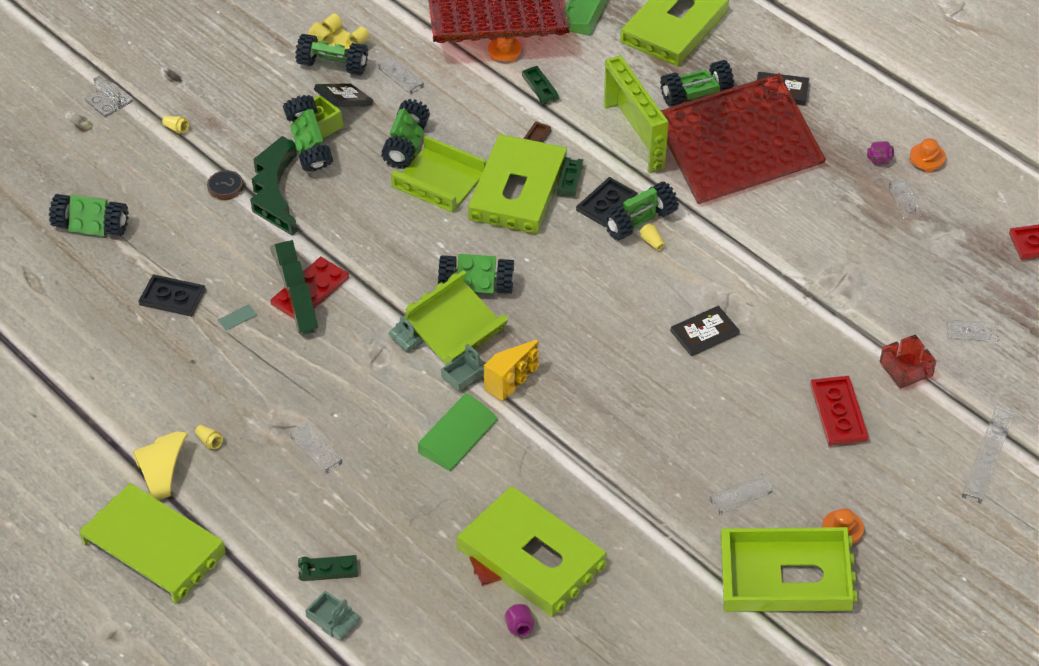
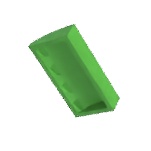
(584, 15)
(457, 432)

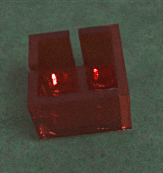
(911, 364)

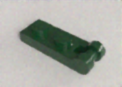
(540, 85)
(570, 177)
(327, 568)

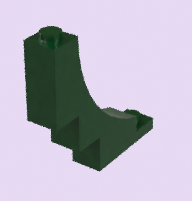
(268, 200)
(295, 285)

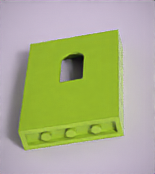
(668, 36)
(522, 157)
(507, 527)
(754, 563)

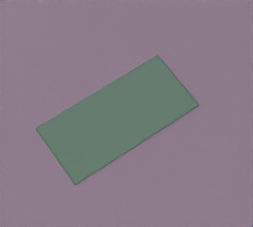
(237, 317)

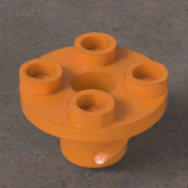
(504, 49)
(927, 155)
(845, 518)

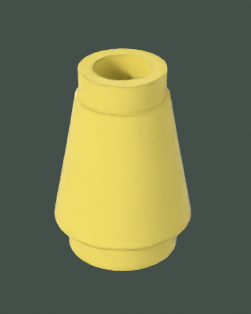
(176, 123)
(652, 236)
(211, 438)

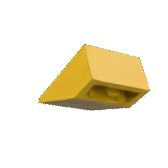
(510, 369)

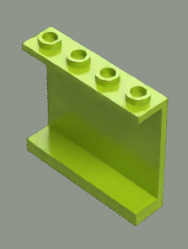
(440, 175)
(453, 318)

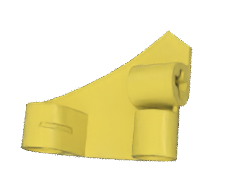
(332, 33)
(158, 463)

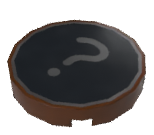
(225, 184)

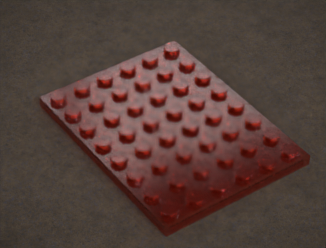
(496, 19)
(740, 138)

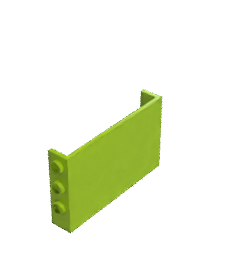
(627, 92)
(154, 541)

